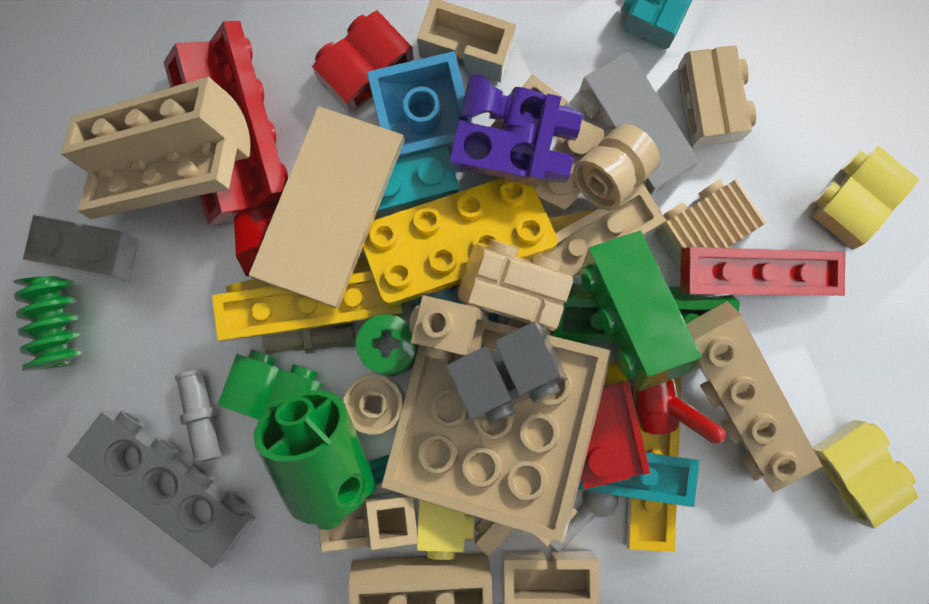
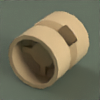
(616, 166)
(374, 403)

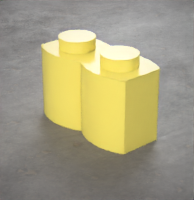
(864, 197)
(865, 472)

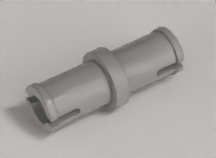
(198, 416)

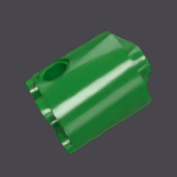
(314, 457)

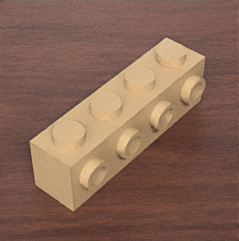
(751, 399)

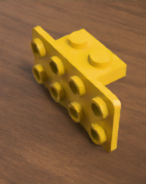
(432, 242)

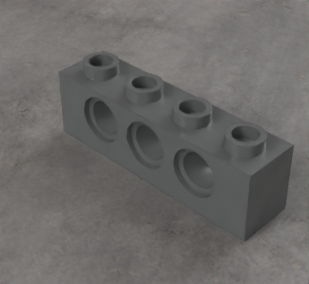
(101, 456)

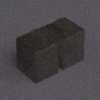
(81, 248)

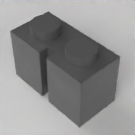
(515, 371)

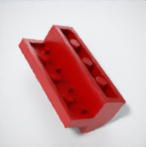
(229, 64)

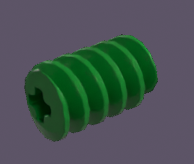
(47, 322)
(377, 332)

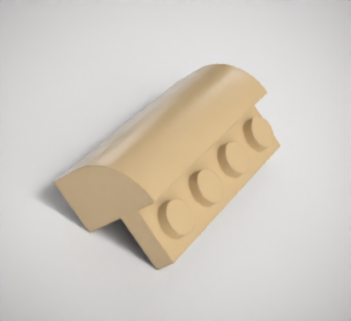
(157, 148)

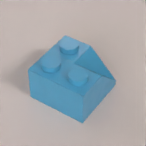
(420, 101)

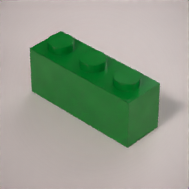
(639, 311)

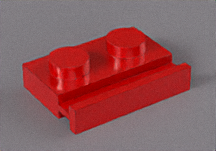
(616, 440)

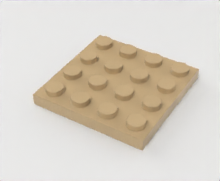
(503, 472)

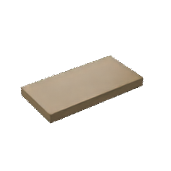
(327, 207)

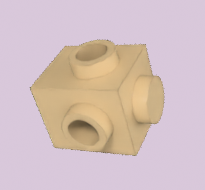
(447, 328)

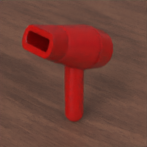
(662, 410)

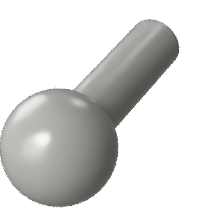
(593, 506)

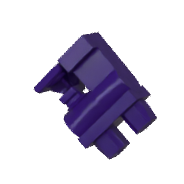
(524, 144)

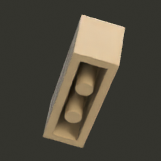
(421, 580)

